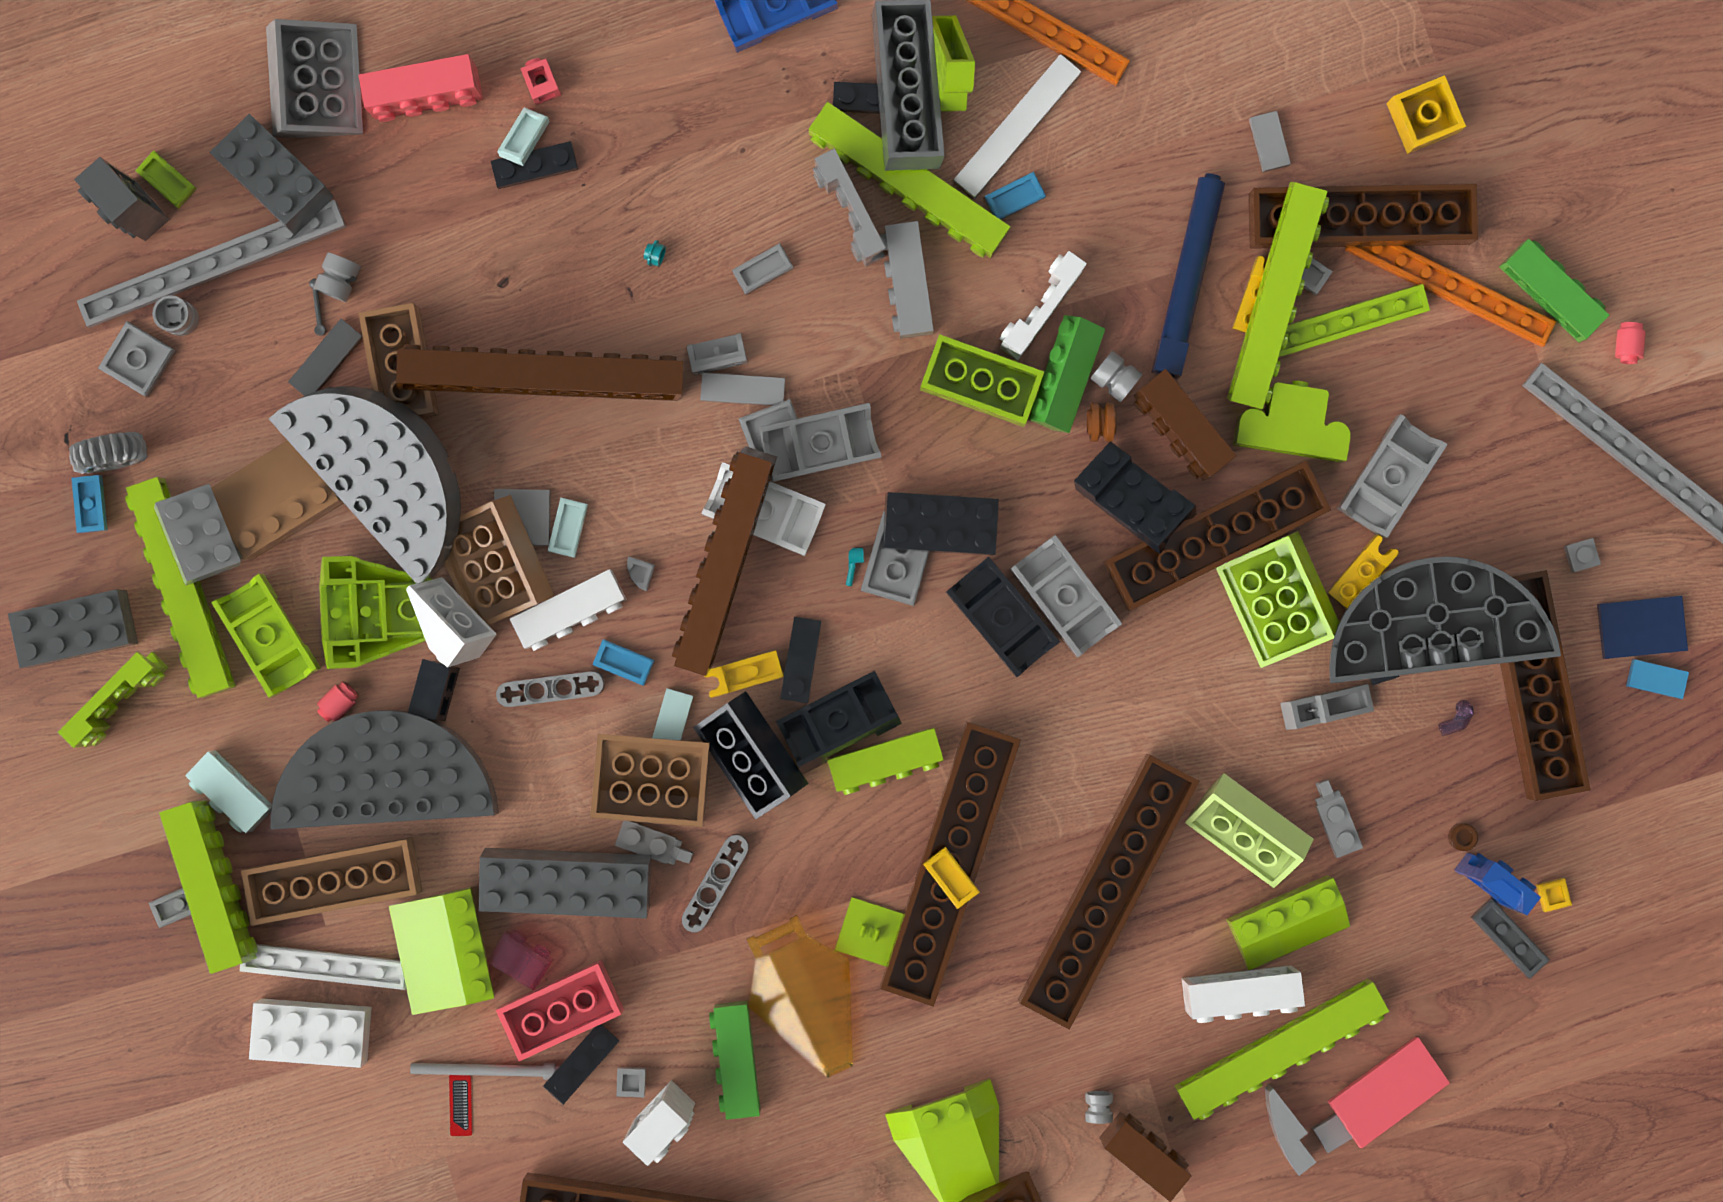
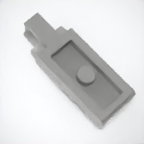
(1336, 820)
(652, 842)

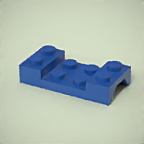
(756, 19)
(1499, 882)

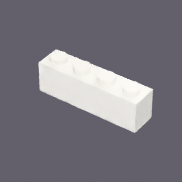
(568, 609)

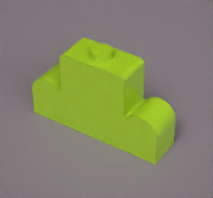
(953, 63)
(1294, 425)

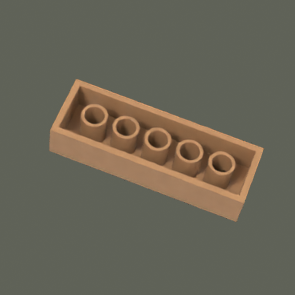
(331, 881)

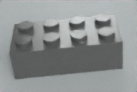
(272, 174)
(120, 200)
(72, 628)

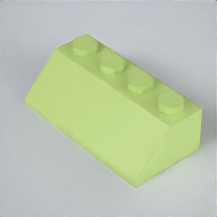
(1249, 831)

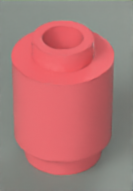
(1630, 342)
(337, 702)

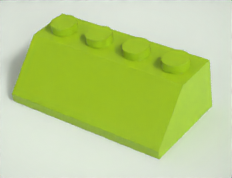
(1289, 922)

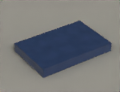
(1642, 627)

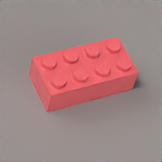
(421, 87)
(560, 1010)

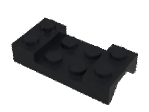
(1133, 497)
(1002, 616)
(838, 721)

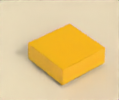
(1554, 894)

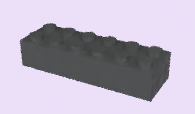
(907, 85)
(564, 883)

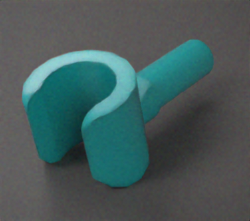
(855, 556)

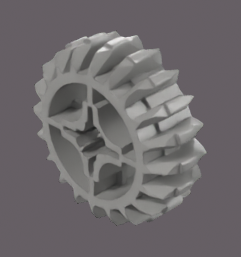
(108, 452)

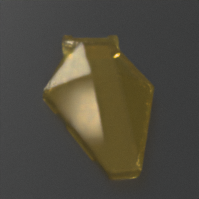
(805, 996)

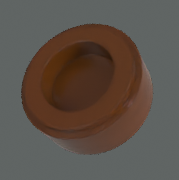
(1463, 837)

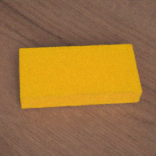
(951, 877)

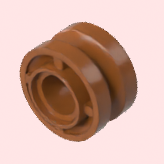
(1101, 422)

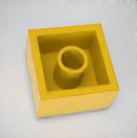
(1426, 114)

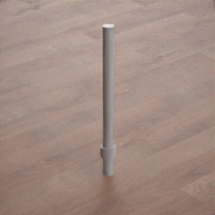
(544, 1071)

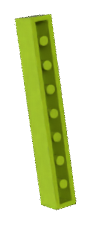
(917, 187)
(1277, 295)
(185, 605)
(1281, 1049)

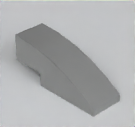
(1327, 707)
(1288, 1132)

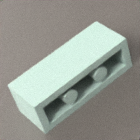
(229, 792)

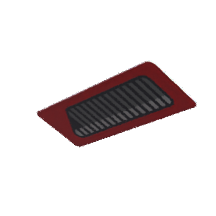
(460, 1105)

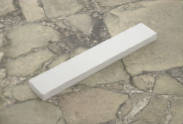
(1017, 126)
(326, 966)

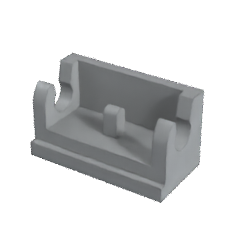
(717, 354)

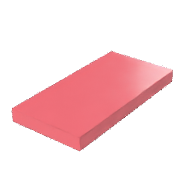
(1388, 1092)

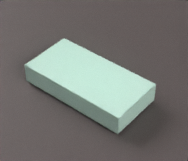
(523, 136)
(567, 527)
(673, 715)

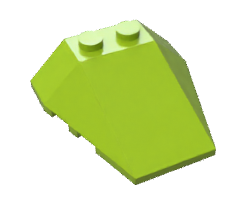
(364, 611)
(952, 1141)

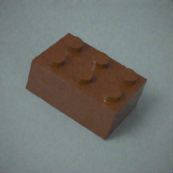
(1146, 1155)

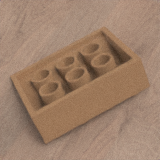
(272, 500)
(496, 562)
(650, 780)

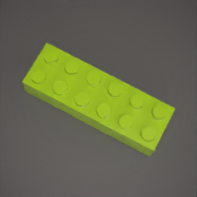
(208, 885)

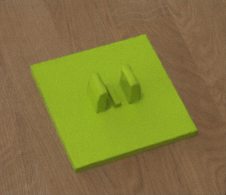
(868, 931)

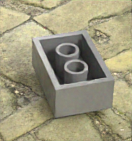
(197, 534)

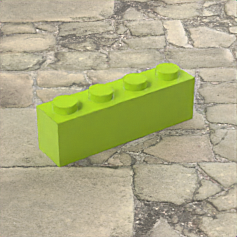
(885, 760)

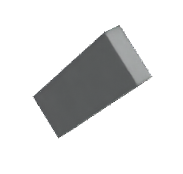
(326, 358)
(1510, 938)

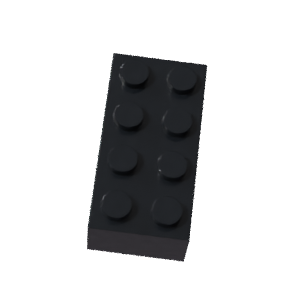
(940, 523)
(751, 755)

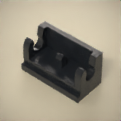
(433, 690)

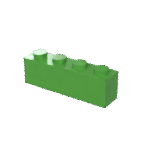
(1554, 290)
(1066, 373)
(736, 1060)

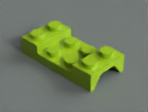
(266, 636)
(87, 725)

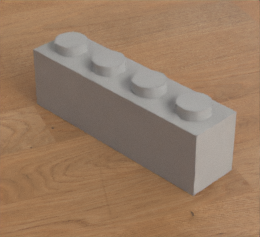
(908, 280)

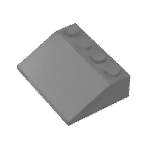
(314, 79)

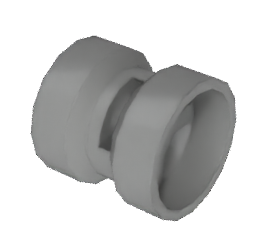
(1099, 1109)

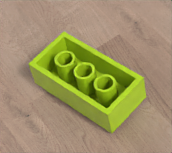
(981, 380)

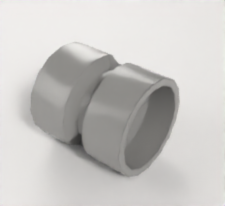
(337, 277)
(175, 315)
(1116, 376)

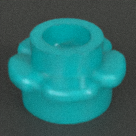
(654, 253)

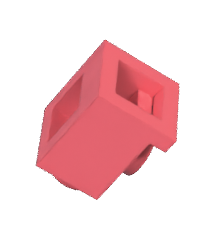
(543, 92)

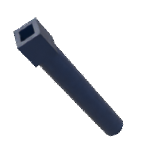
(1189, 276)

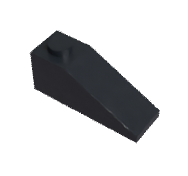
(801, 660)

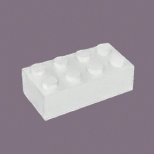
(1242, 993)
(310, 1033)
(659, 1123)

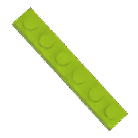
(1355, 318)

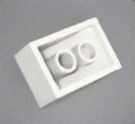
(449, 623)

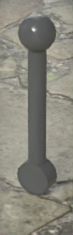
(319, 329)

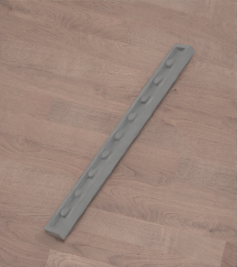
(205, 266)
(1627, 449)

